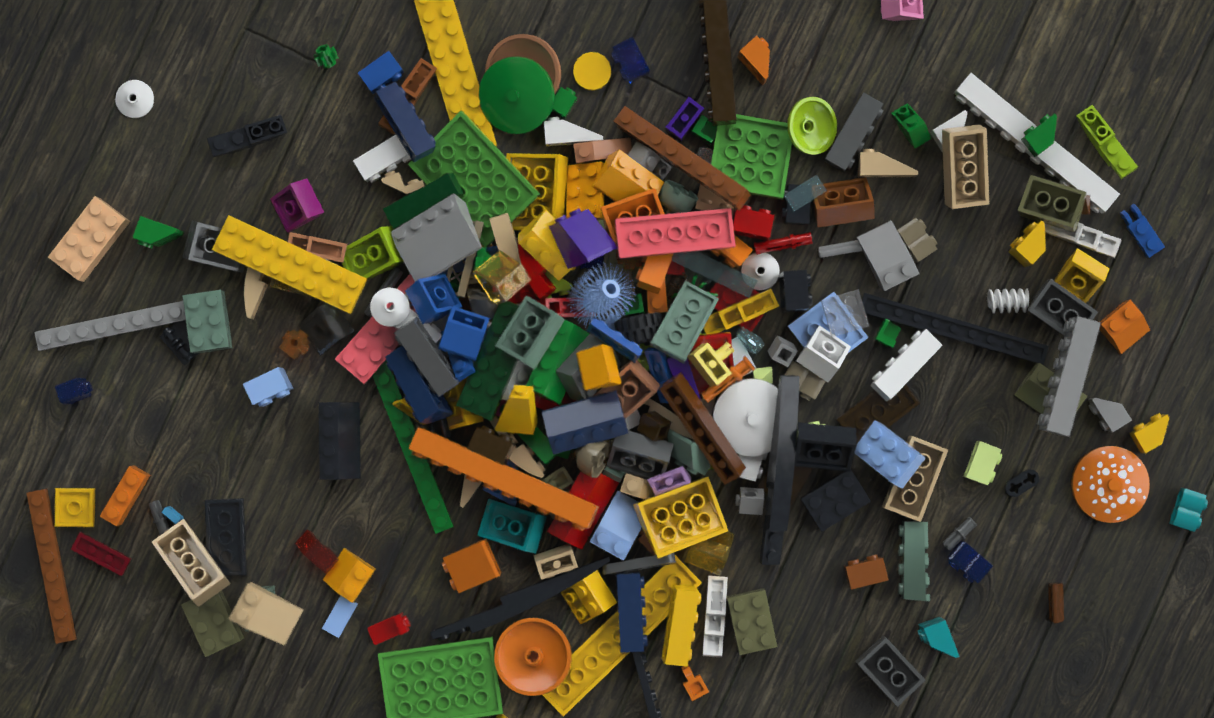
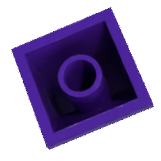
(581, 238)

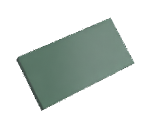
(684, 321)

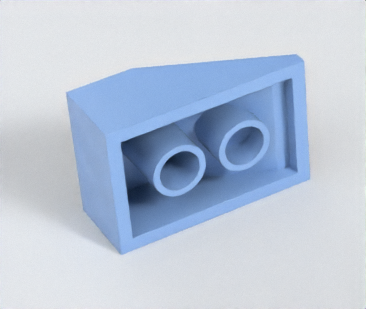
(618, 526)

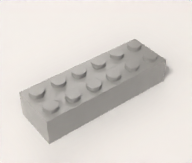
(1068, 376)

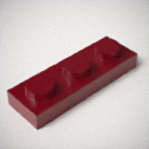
(101, 553)

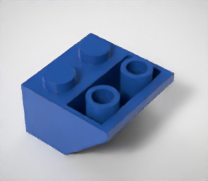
(464, 333)

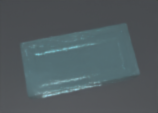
(805, 193)

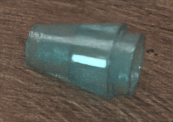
(750, 340)

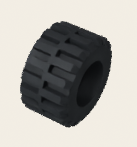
(640, 327)

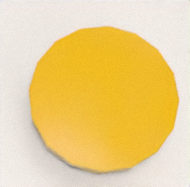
(592, 71)

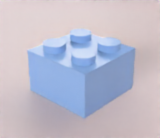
(268, 386)

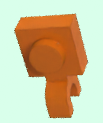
(694, 685)

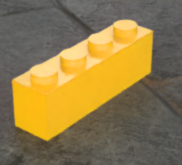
(680, 625)

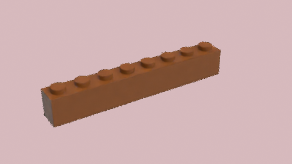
(682, 158)

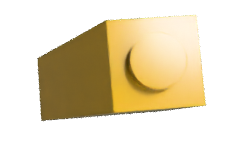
(519, 412)

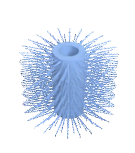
(600, 295)

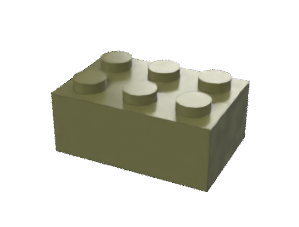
(751, 621)
(212, 624)

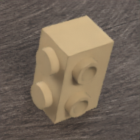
(555, 561)

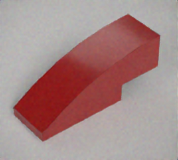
(539, 281)

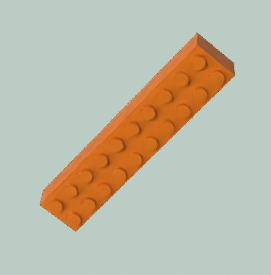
(502, 477)

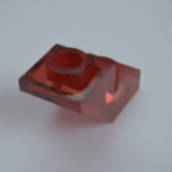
(316, 552)

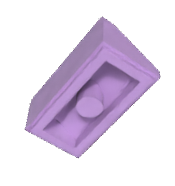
(669, 480)

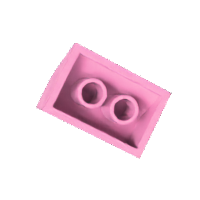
(902, 9)

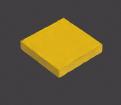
(74, 507)

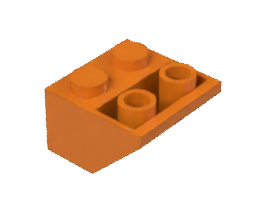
(734, 256)

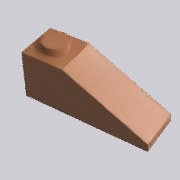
(599, 150)

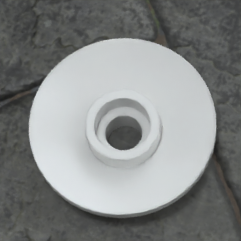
(143, 102)
(770, 266)
(382, 314)

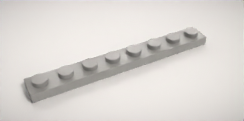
(110, 326)

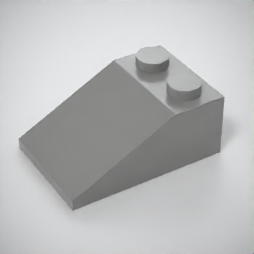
(887, 256)

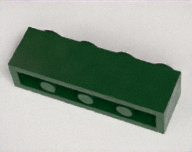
(422, 199)

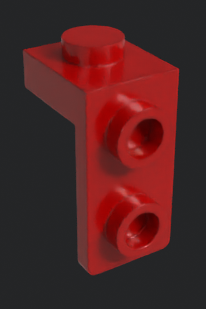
(389, 628)

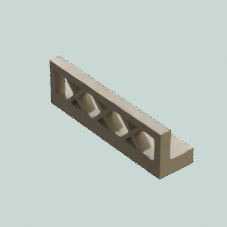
(466, 273)

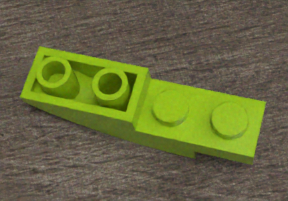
(1105, 142)

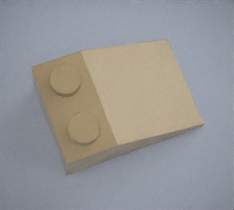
(266, 613)

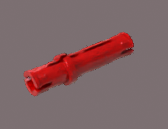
(791, 241)

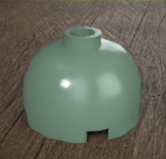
(676, 198)

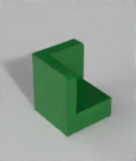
(704, 130)
(637, 306)
(887, 333)

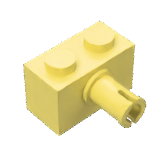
(711, 363)

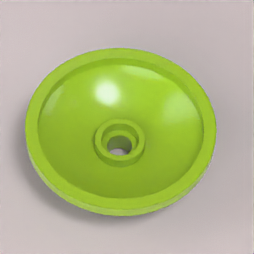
(819, 123)

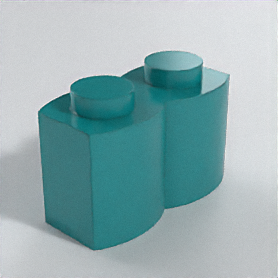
(1188, 509)

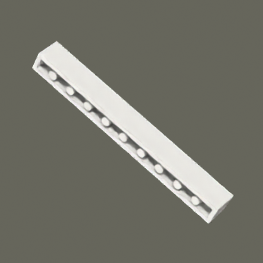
(1054, 159)

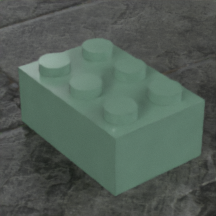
(207, 321)

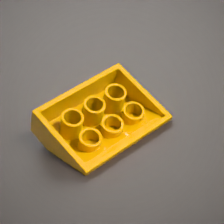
(549, 177)
(681, 517)

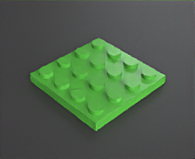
(754, 154)

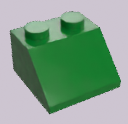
(154, 233)

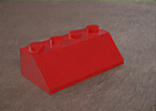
(594, 490)

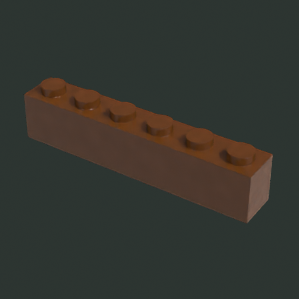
(702, 428)

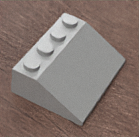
(437, 238)

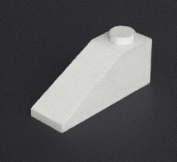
(565, 133)

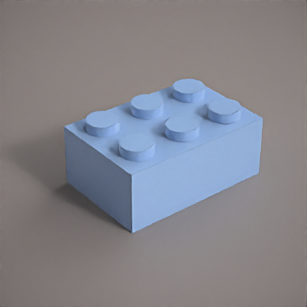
(888, 454)

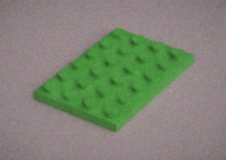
(485, 175)
(441, 681)

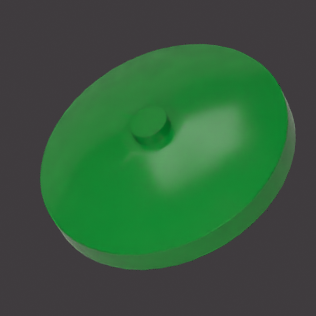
(516, 95)

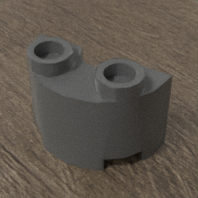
(481, 303)

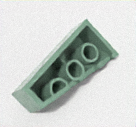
(914, 560)

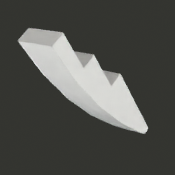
(1088, 238)
(715, 616)

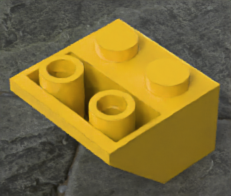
(1029, 246)
(589, 597)

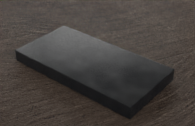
(226, 534)

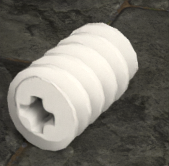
(1008, 300)

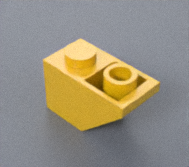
(1151, 434)

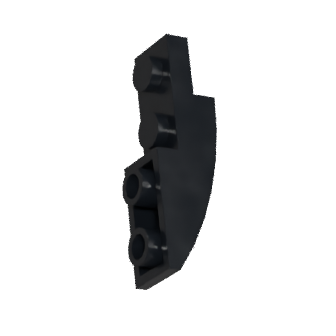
(247, 137)

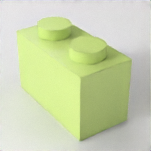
(982, 463)

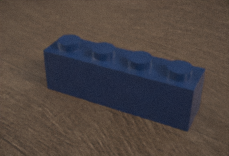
(404, 121)
(630, 612)

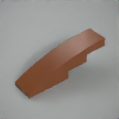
(413, 87)

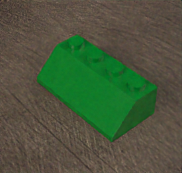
(544, 376)

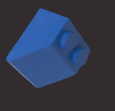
(432, 298)

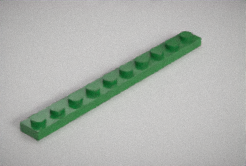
(419, 467)

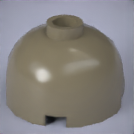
(591, 458)

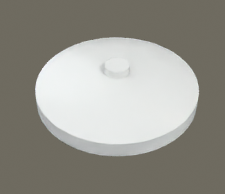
(747, 415)

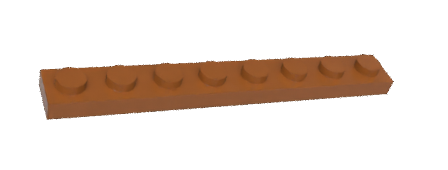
(51, 566)

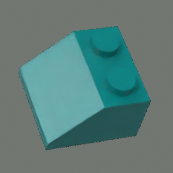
(937, 635)

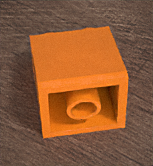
(471, 566)

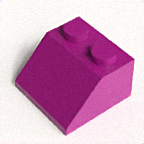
(297, 205)

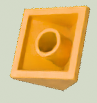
(598, 367)

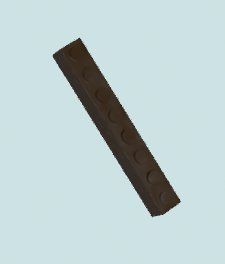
(719, 62)

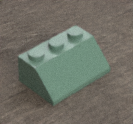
(530, 332)

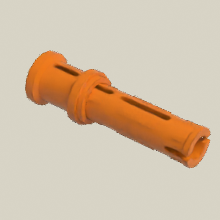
(737, 371)

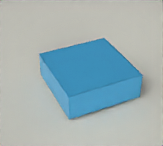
(172, 514)

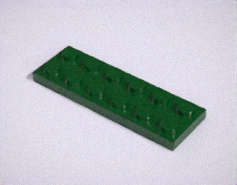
(493, 369)

